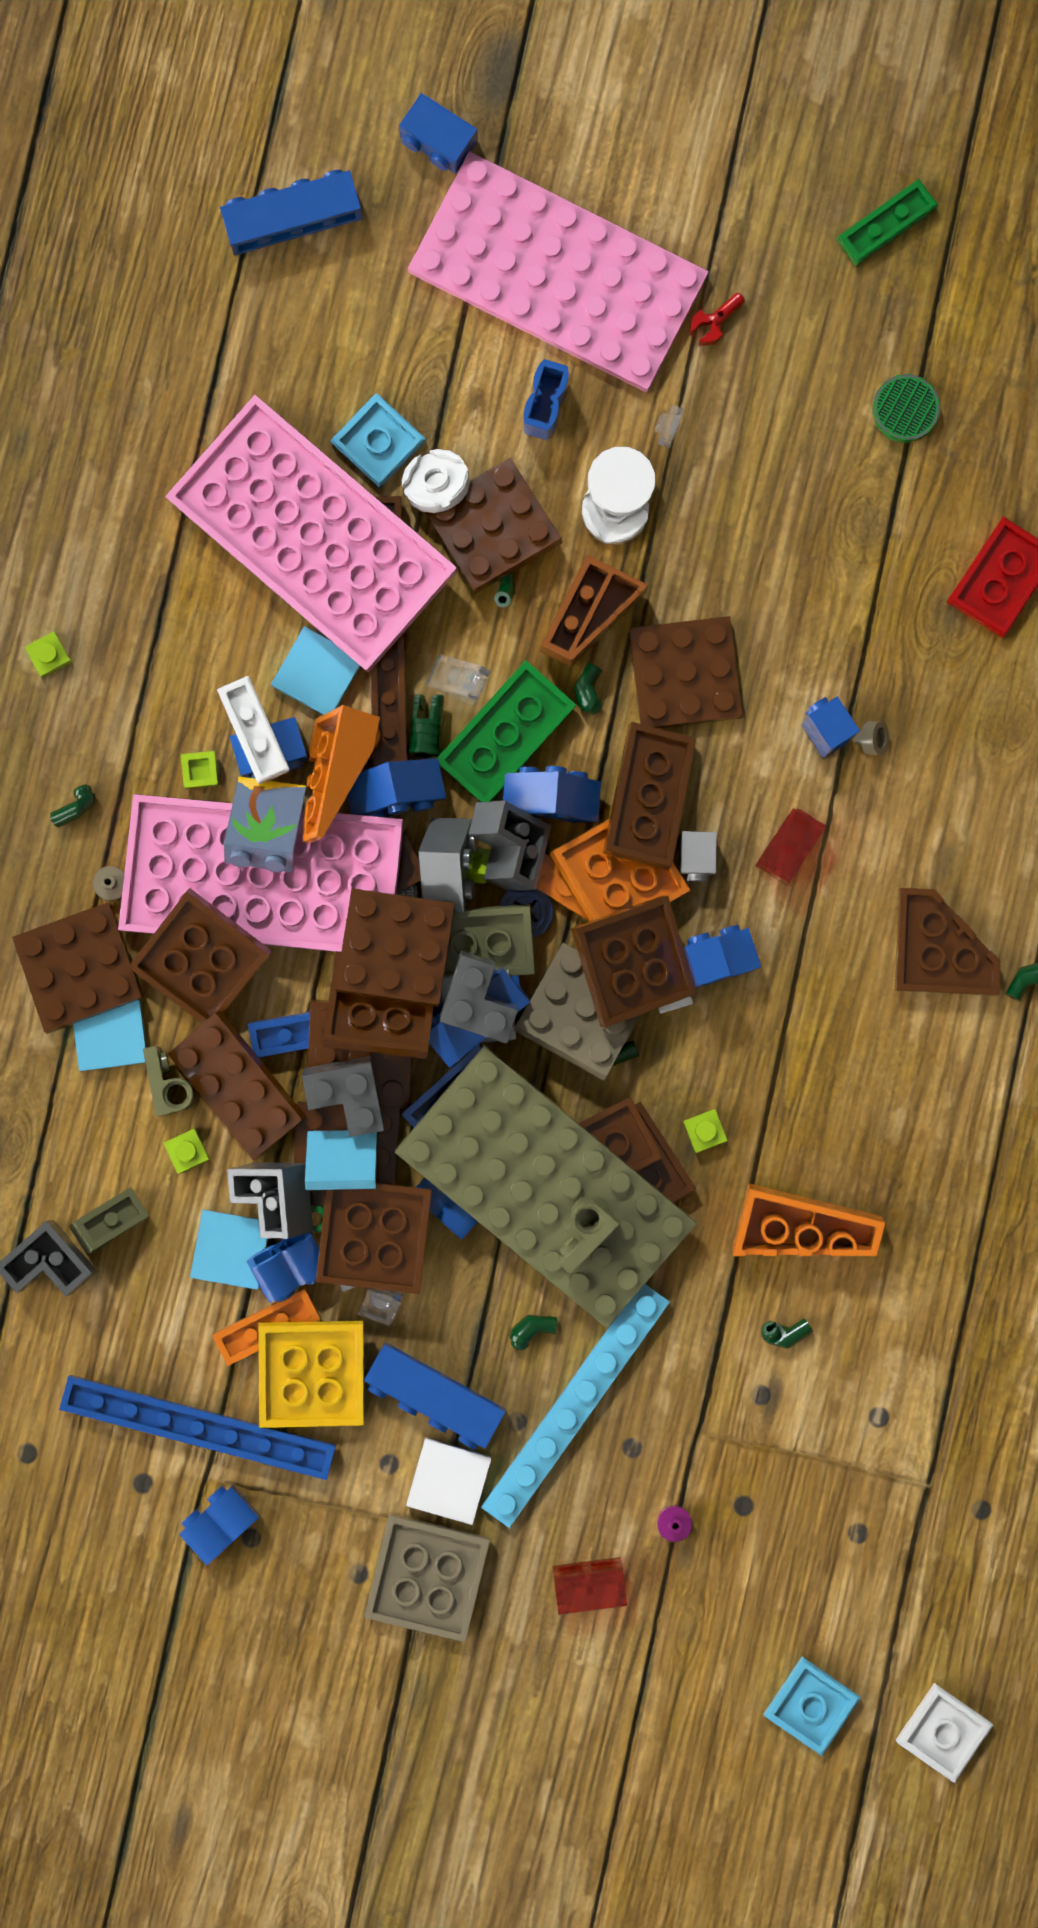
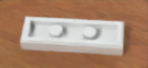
(253, 730)

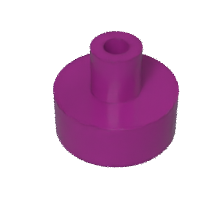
(670, 1515)

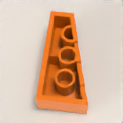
(801, 1226)

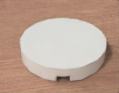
(621, 480)
(436, 481)
(612, 528)

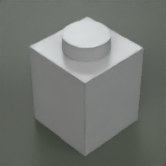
(697, 855)

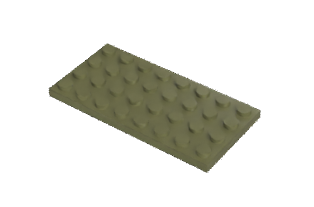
(523, 1166)

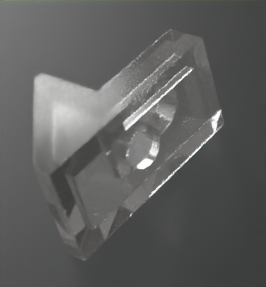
(458, 679)

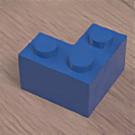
(397, 787)
(554, 793)
(721, 956)

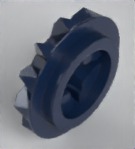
(542, 908)

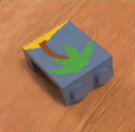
(264, 824)

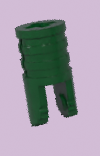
(424, 731)

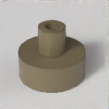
(873, 738)
(114, 890)

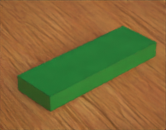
(887, 222)

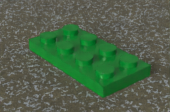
(505, 732)

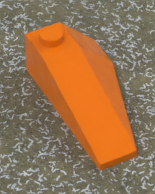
(339, 750)

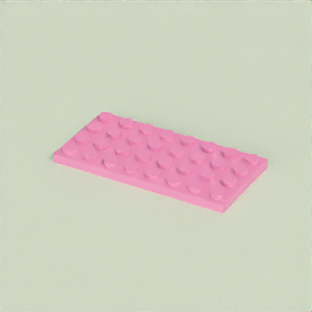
(558, 272)
(311, 533)
(182, 847)

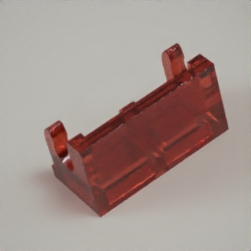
(790, 846)
(589, 1585)

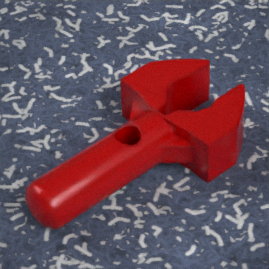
(715, 319)

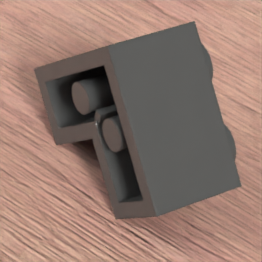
(515, 842)
(446, 860)
(468, 1004)
(349, 1084)
(280, 1197)
(47, 1252)

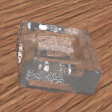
(668, 425)
(380, 1305)

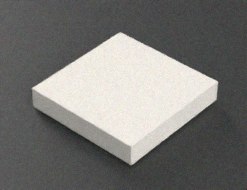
(448, 1481)
(944, 1732)

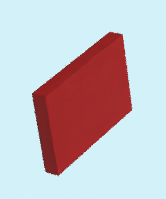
(999, 578)

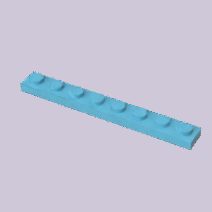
(574, 1405)

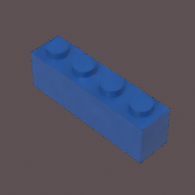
(291, 212)
(435, 1396)

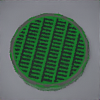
(905, 408)

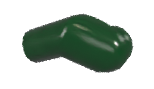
(76, 809)
(1023, 978)

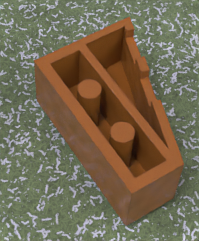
(590, 609)

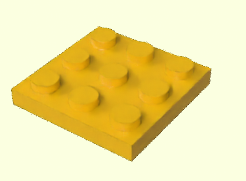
(310, 1374)

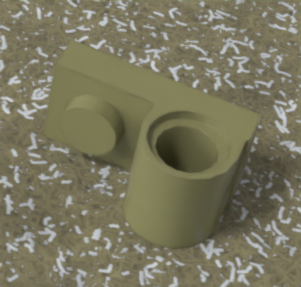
(157, 1067)
(108, 1221)
(591, 1235)

